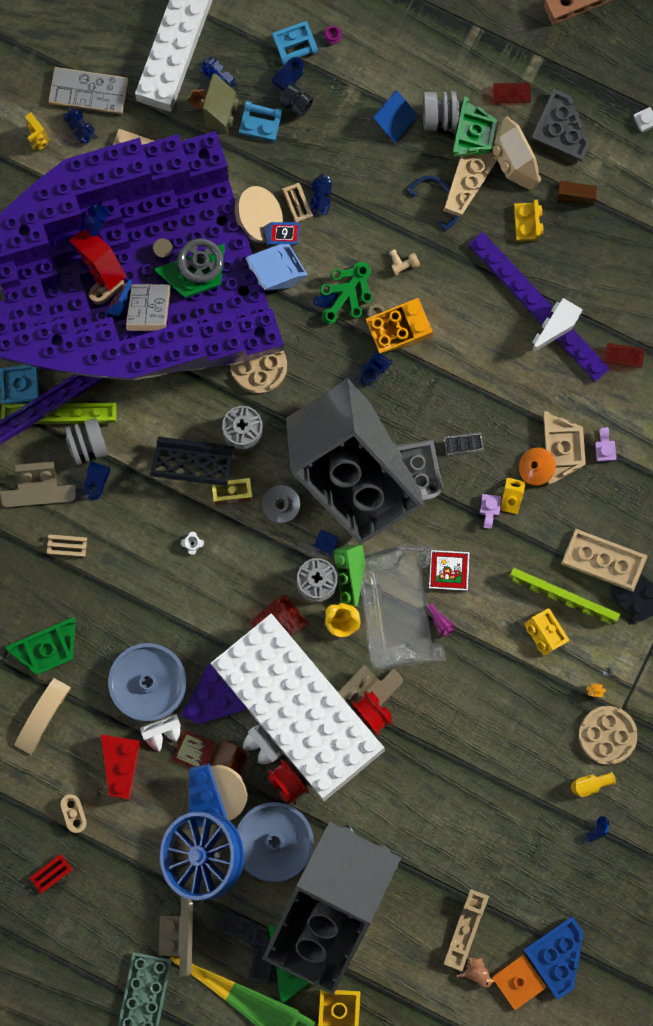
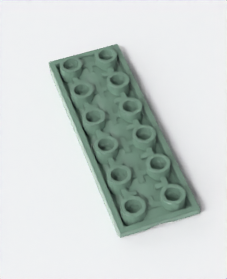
(145, 990)

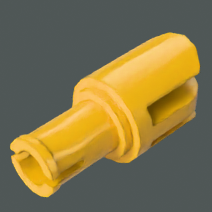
(591, 784)

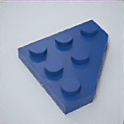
(558, 956)

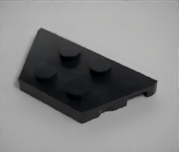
(637, 603)

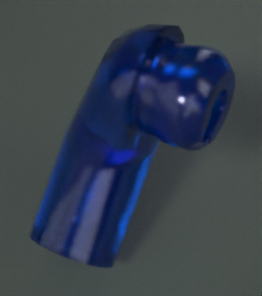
(324, 301)
(600, 830)

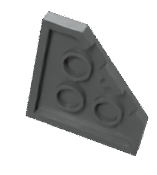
(561, 127)

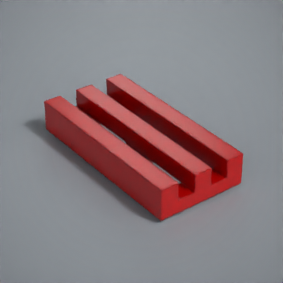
(45, 868)

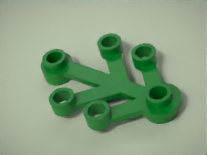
(348, 290)

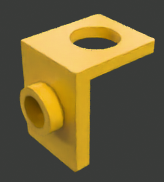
(512, 496)

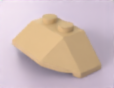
(515, 154)

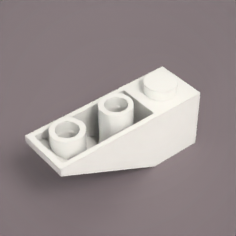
(561, 322)

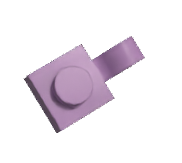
(605, 449)
(490, 507)

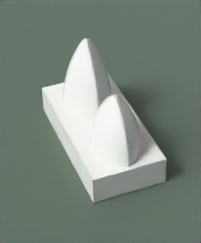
(153, 732)
(259, 738)

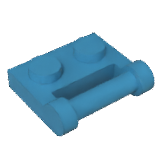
(293, 37)
(260, 127)

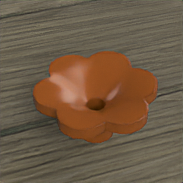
(197, 98)

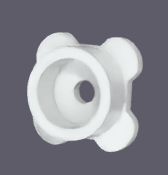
(192, 537)

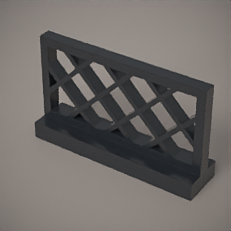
(193, 452)

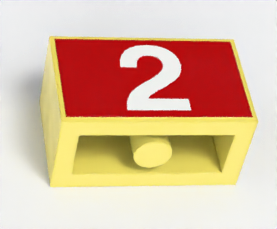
(234, 492)

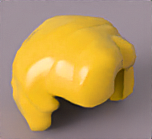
(342, 619)

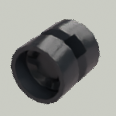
(295, 100)

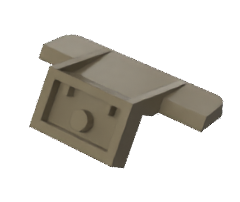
(37, 486)
(366, 681)
(176, 936)

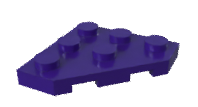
(211, 699)

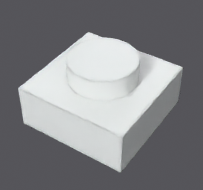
(644, 119)

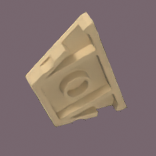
(566, 445)

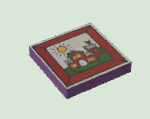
(449, 570)

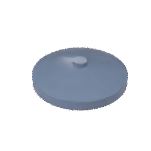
(147, 682)
(275, 841)

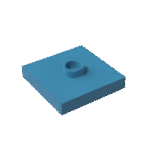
(19, 384)

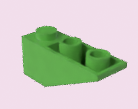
(350, 571)

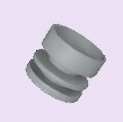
(440, 111)
(242, 439)
(86, 441)
(324, 588)

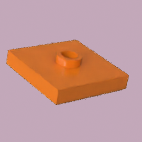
(519, 982)

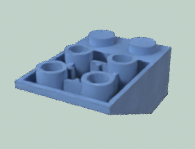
(277, 267)

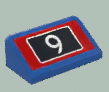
(281, 233)
(120, 299)

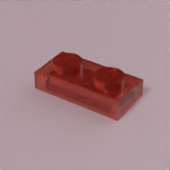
(511, 93)
(624, 355)

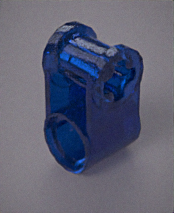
(287, 75)
(377, 365)
(96, 477)

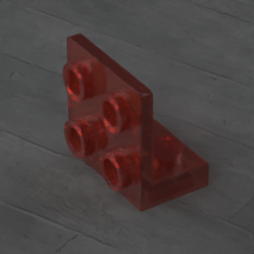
(285, 613)

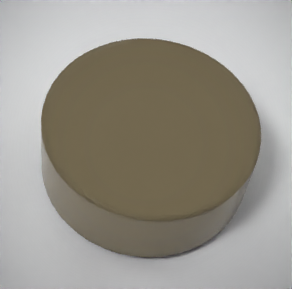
(162, 248)
(375, 309)

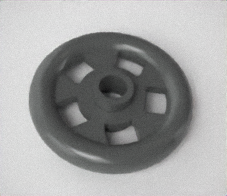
(198, 276)

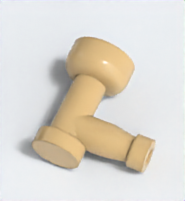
(399, 265)

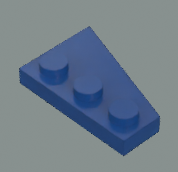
(204, 792)

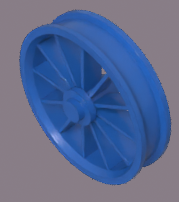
(201, 855)

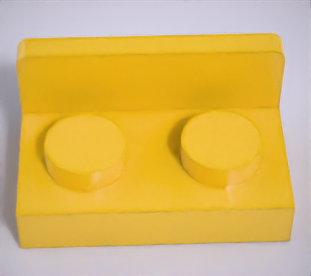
(38, 137)
(527, 221)
(546, 632)

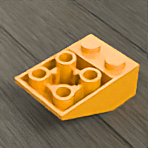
(400, 326)

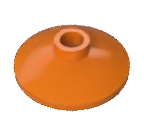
(544, 470)

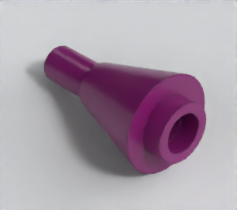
(443, 625)

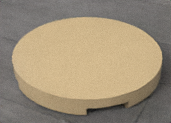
(256, 209)
(261, 374)
(608, 735)
(231, 790)

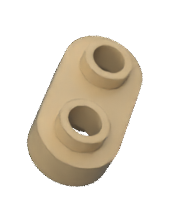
(96, 291)
(73, 814)

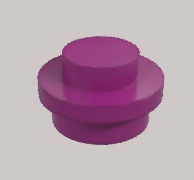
(332, 35)

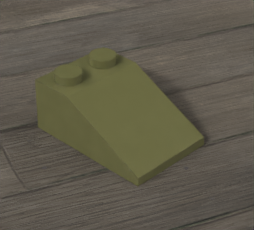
(219, 105)

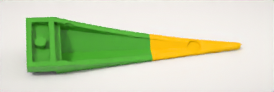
(253, 1005)

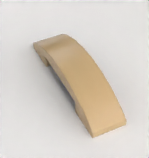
(41, 716)
(466, 930)

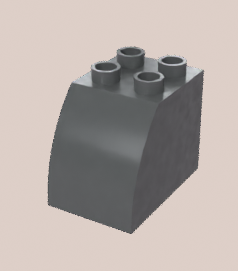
(331, 908)

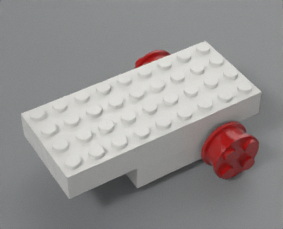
(301, 712)

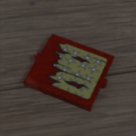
(194, 750)

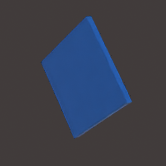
(395, 116)

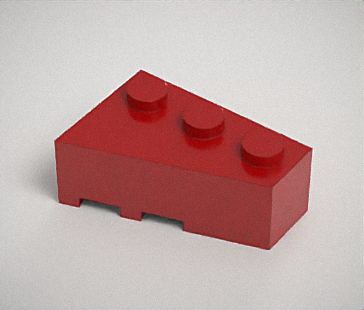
(99, 259)
(120, 764)

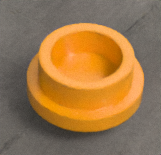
(595, 690)

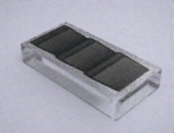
(463, 444)

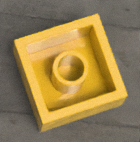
(339, 1009)

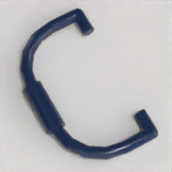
(444, 185)

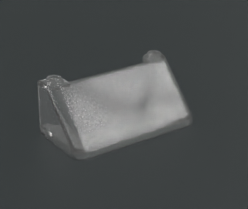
(397, 608)

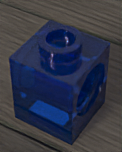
(325, 543)

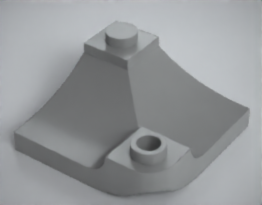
(423, 466)

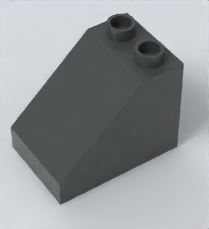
(351, 462)

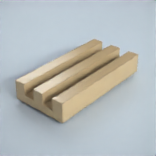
(302, 217)
(50, 544)

